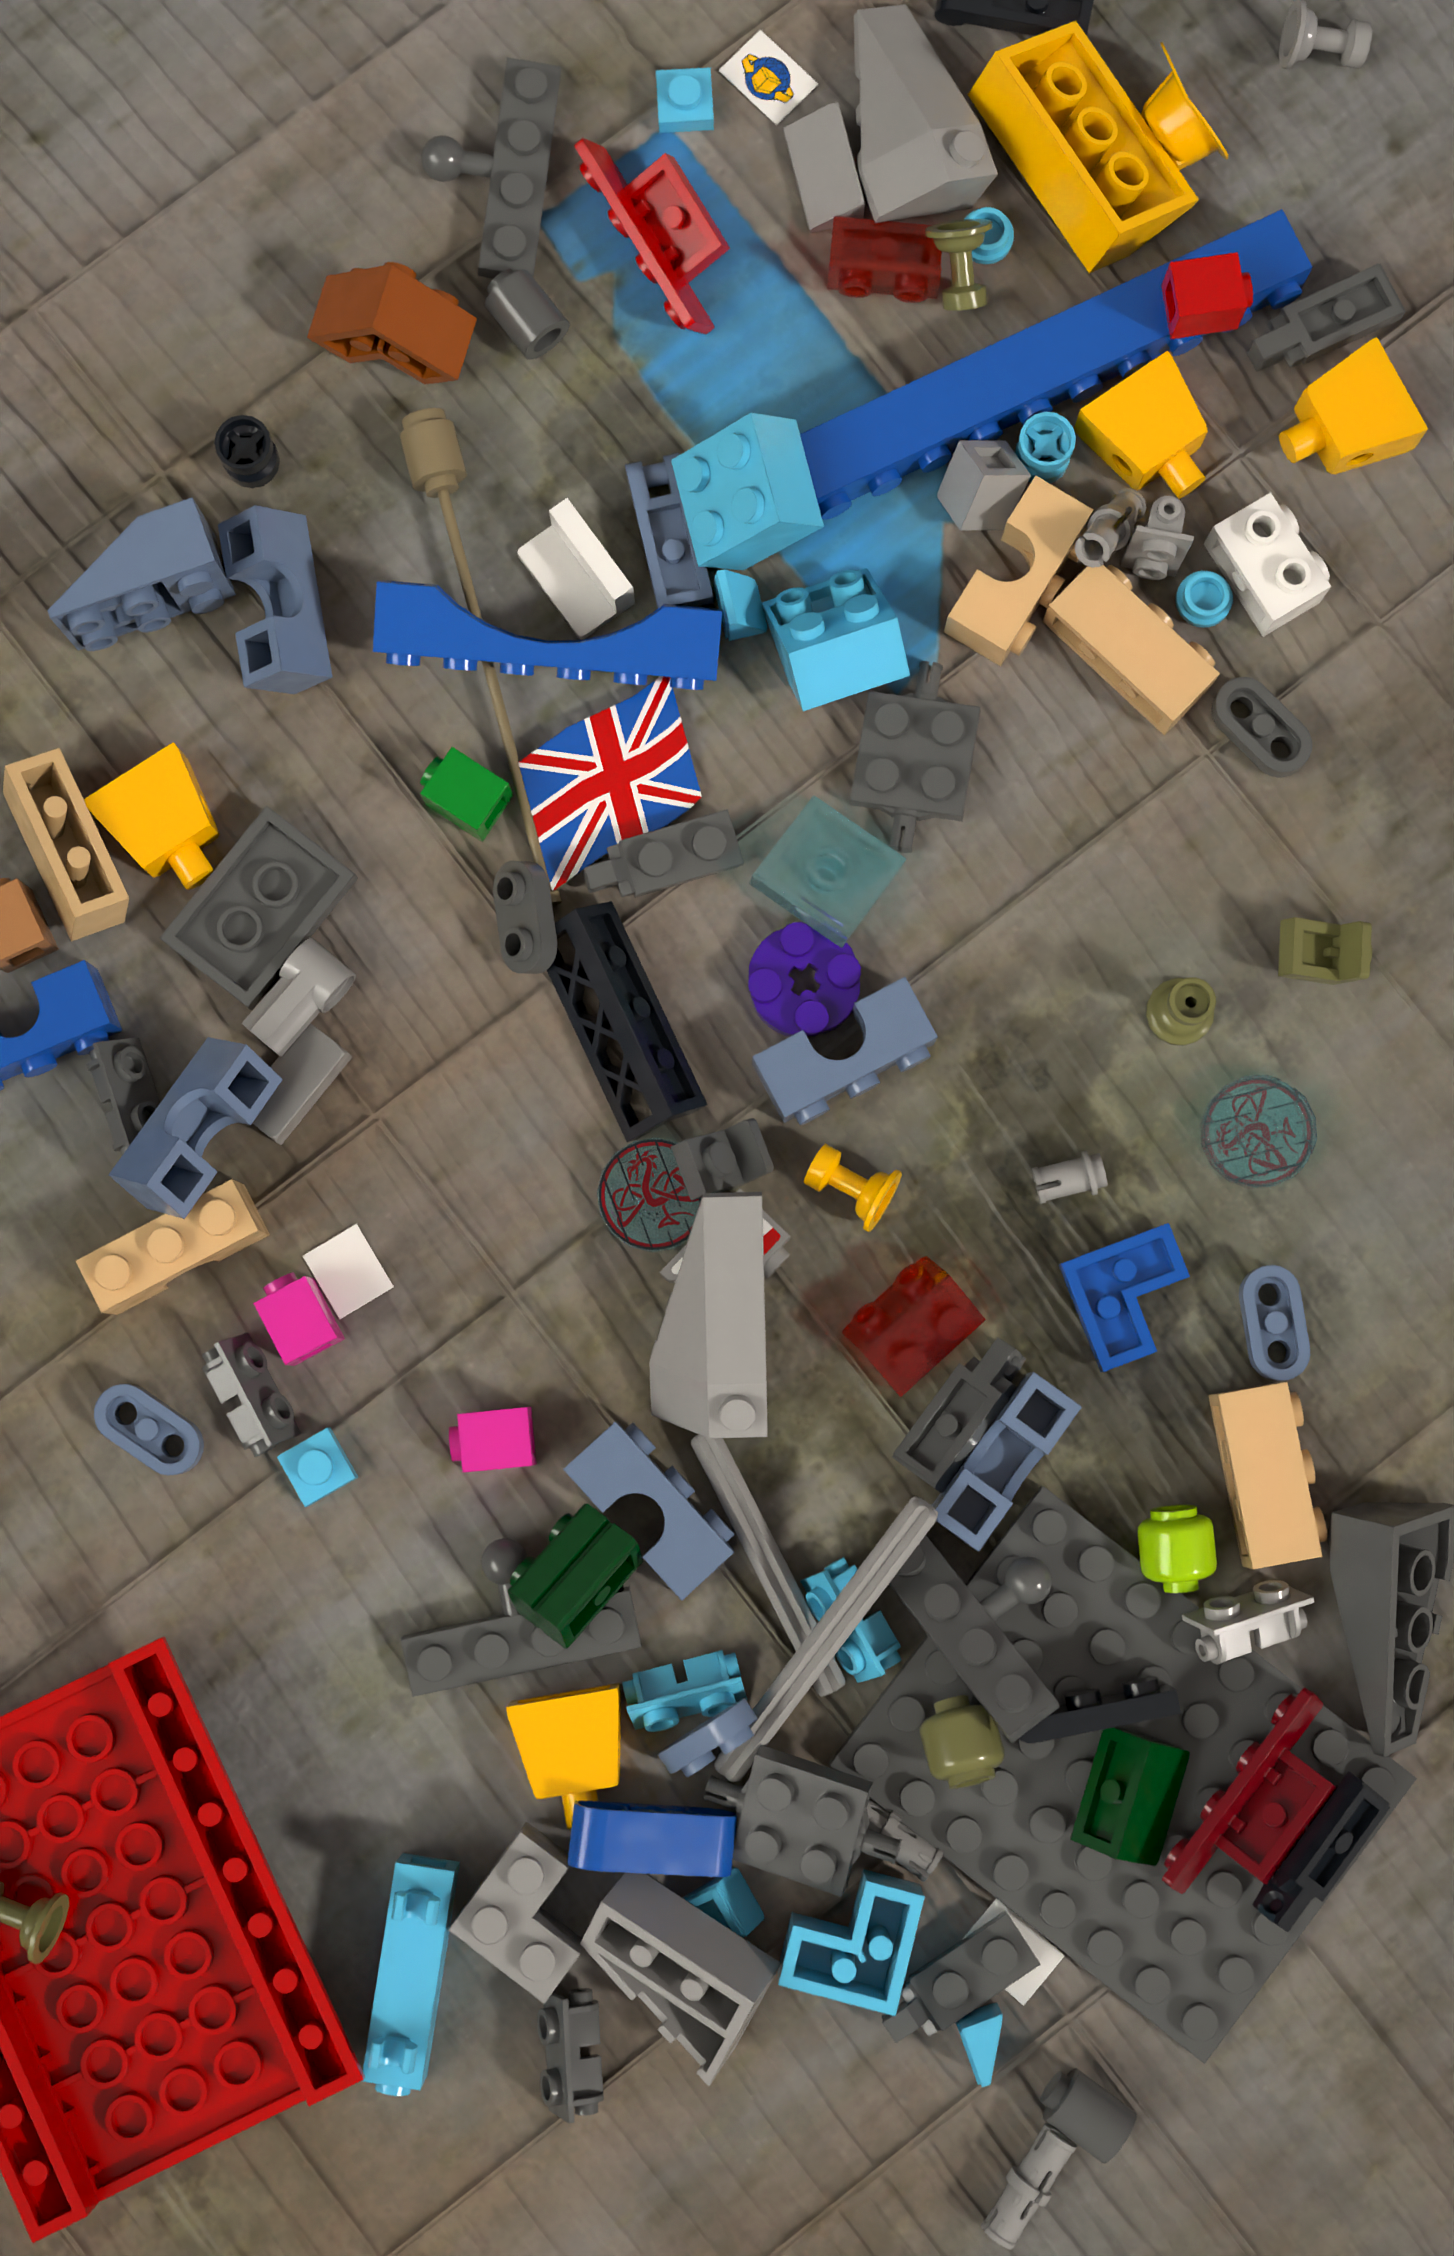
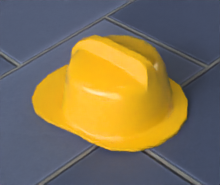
(1179, 123)

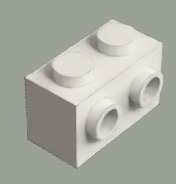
(1268, 563)

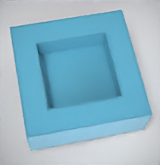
(684, 100)
(317, 1467)

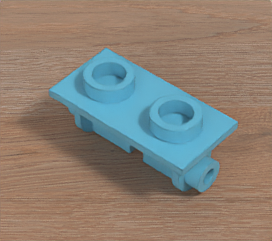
(872, 1643)
(664, 1701)

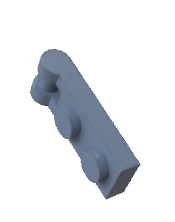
(666, 537)

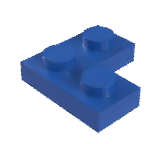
(1106, 1290)

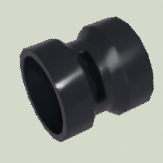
(240, 440)

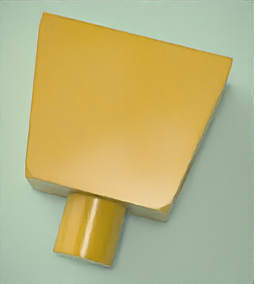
(1355, 414)
(1147, 428)
(159, 816)
(569, 1742)

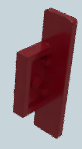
(1263, 1807)

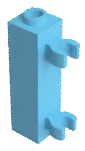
(410, 1973)

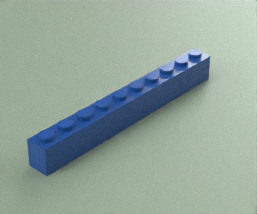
(1031, 372)

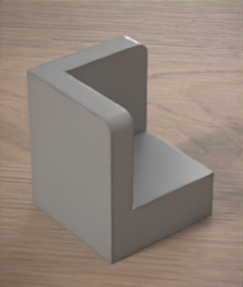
(982, 484)

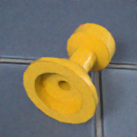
(871, 1195)

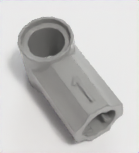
(308, 984)

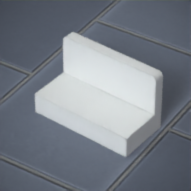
(577, 572)

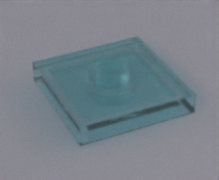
(827, 871)

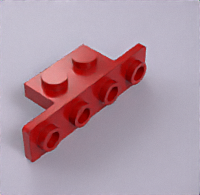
(664, 223)

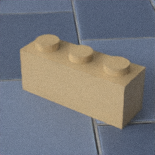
(1131, 645)
(65, 844)
(1267, 1475)

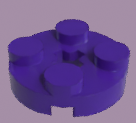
(770, 984)

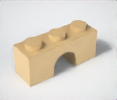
(996, 614)
(168, 1246)

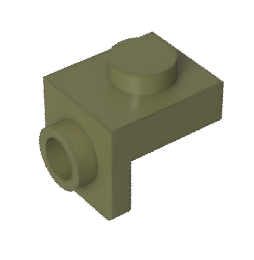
(1324, 951)

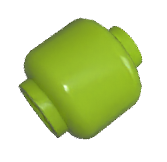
(1177, 1547)

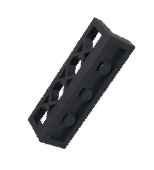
(627, 1014)

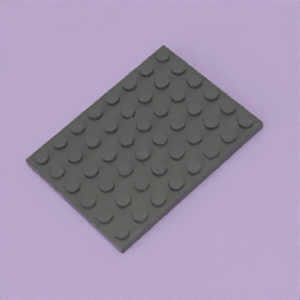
(1170, 1955)

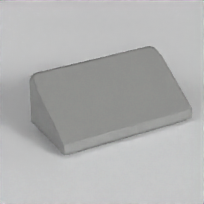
(824, 168)
(306, 1074)

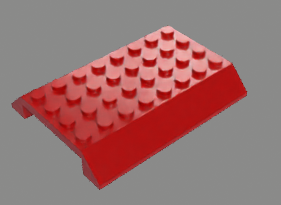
(179, 1971)

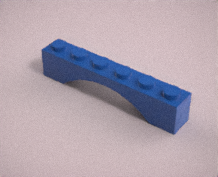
(428, 622)

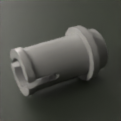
(1072, 1176)

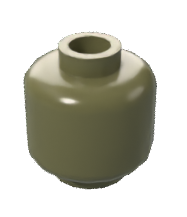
(961, 1743)

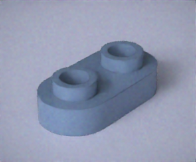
(1279, 1322)
(149, 1431)
(725, 1729)

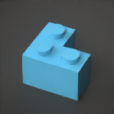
(861, 1961)

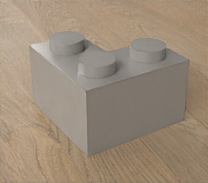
(507, 1920)

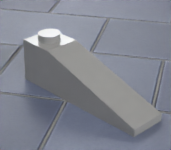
(917, 131)
(712, 1337)

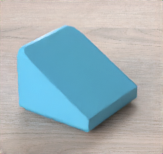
(740, 605)
(729, 1903)
(980, 2038)

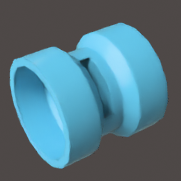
(1050, 437)

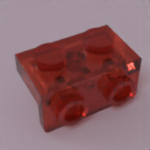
(883, 260)
(913, 1324)

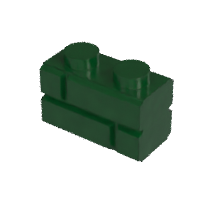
(574, 1574)

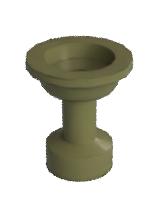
(959, 240)
(1181, 1010)
(37, 1924)

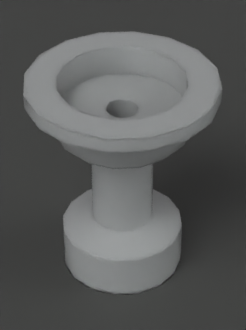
(1303, 34)

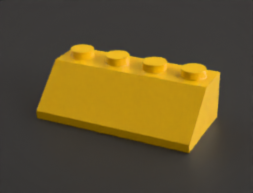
(1081, 145)

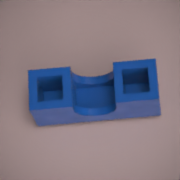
(71, 1018)

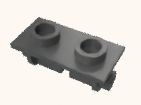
(126, 1081)
(240, 1370)
(569, 2078)

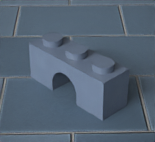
(275, 558)
(803, 1080)
(216, 1089)
(1003, 1459)
(690, 1542)

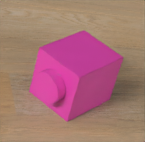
(297, 1318)
(493, 1439)

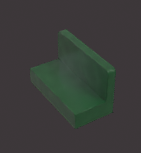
(1130, 1797)

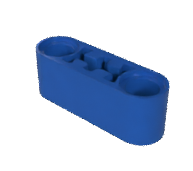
(652, 1839)

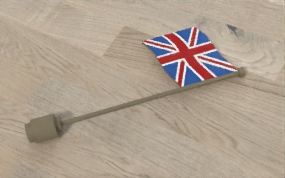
(598, 777)

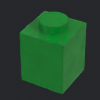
(465, 793)

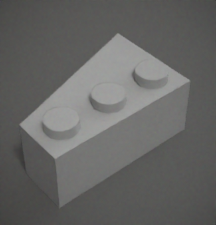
(681, 1965)

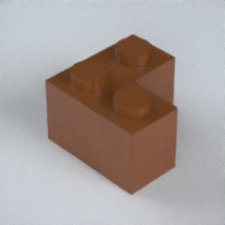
(394, 319)

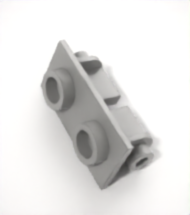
(1160, 545)
(1269, 1610)

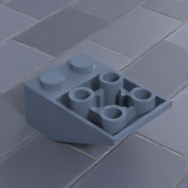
(148, 575)

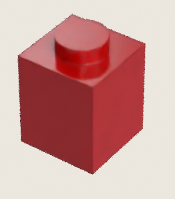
(1206, 295)

